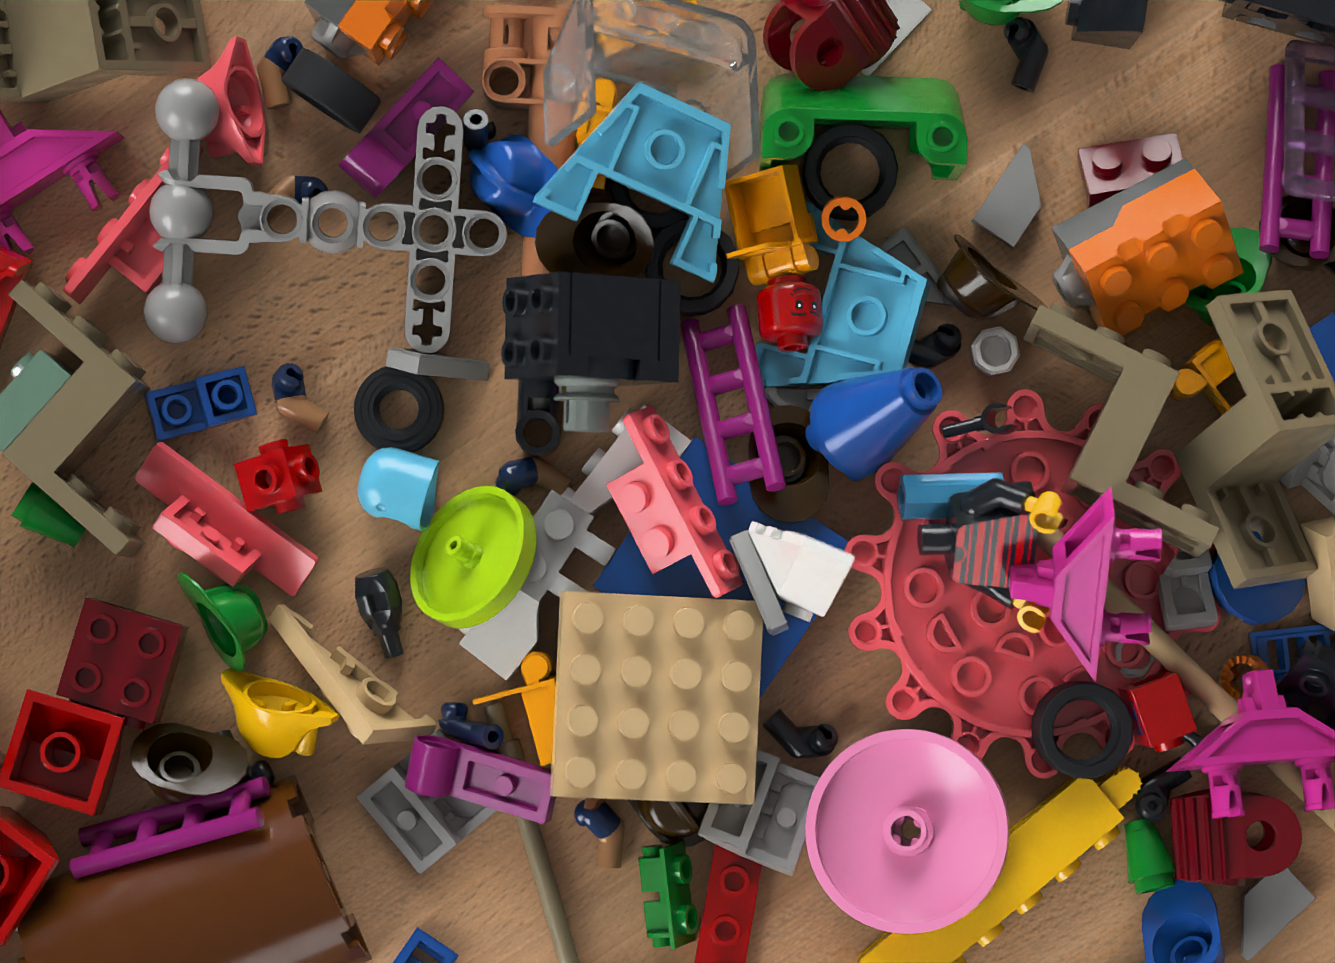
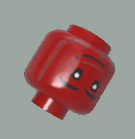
(789, 312)

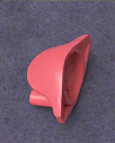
(240, 104)

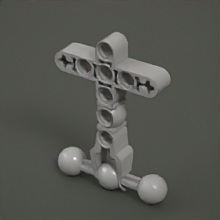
(184, 212)

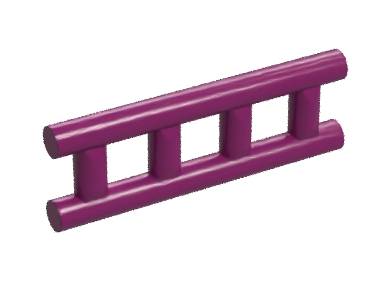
(1272, 224)
(756, 420)
(147, 824)

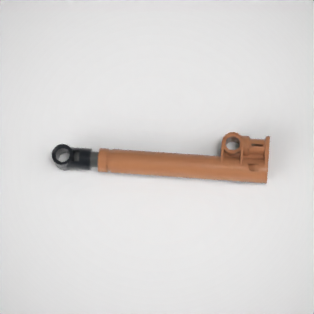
(525, 56)

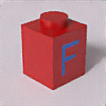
(1158, 710)

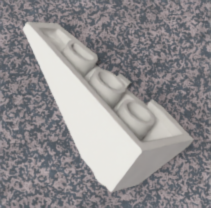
(800, 569)

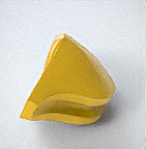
(275, 714)

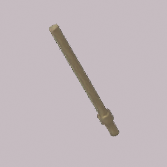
(537, 851)

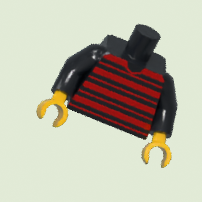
(989, 533)

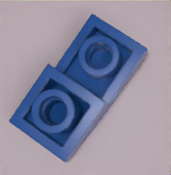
(200, 404)

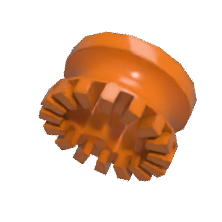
(841, 233)
(1230, 673)

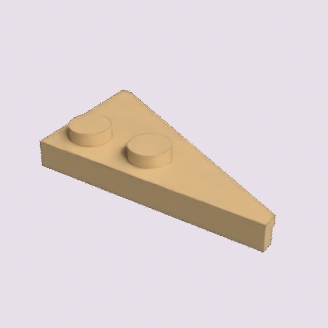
(350, 686)

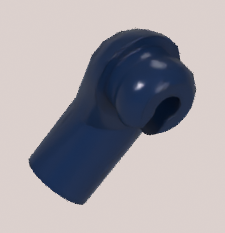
(470, 732)

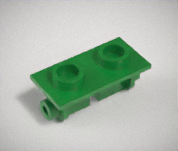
(673, 917)

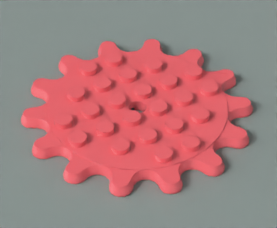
(968, 648)

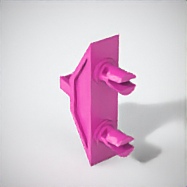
(40, 158)
(1076, 582)
(1264, 735)

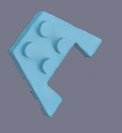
(660, 152)
(866, 312)

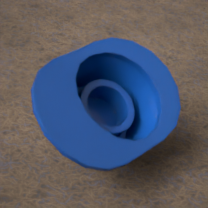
(508, 178)
(1182, 926)

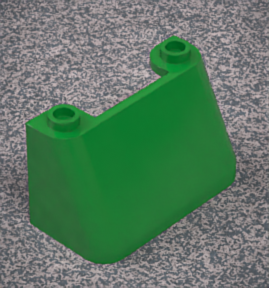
(921, 105)

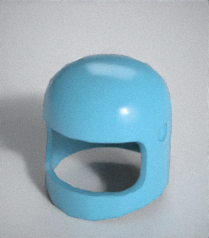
(399, 487)

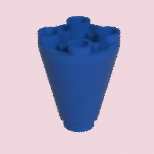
(871, 418)

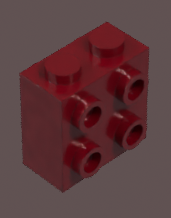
(122, 662)

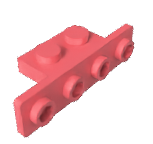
(124, 245)
(667, 510)
(216, 526)

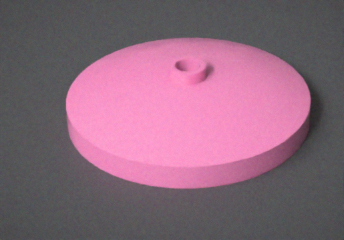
(860, 842)

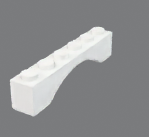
(515, 630)

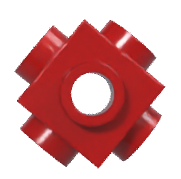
(279, 477)

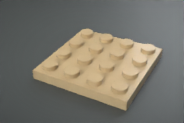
(656, 698)

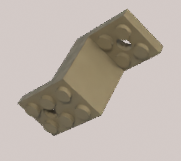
(77, 44)
(78, 419)
(1121, 427)
(1264, 436)

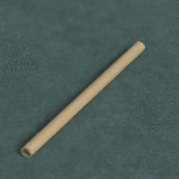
(1190, 674)

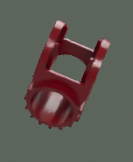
(836, 32)
(1218, 848)

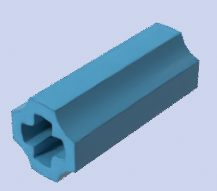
(928, 494)

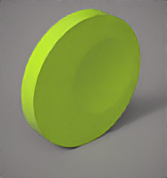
(473, 557)

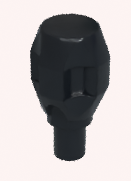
(381, 607)

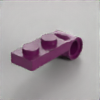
(393, 139)
(479, 776)

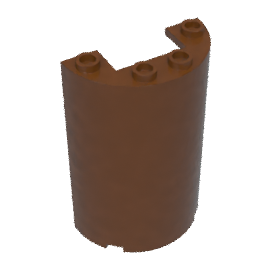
(214, 902)

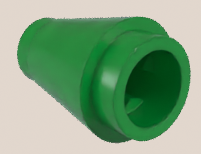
(46, 517)
(1147, 858)

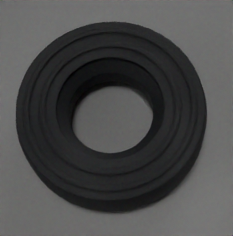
(368, 403)

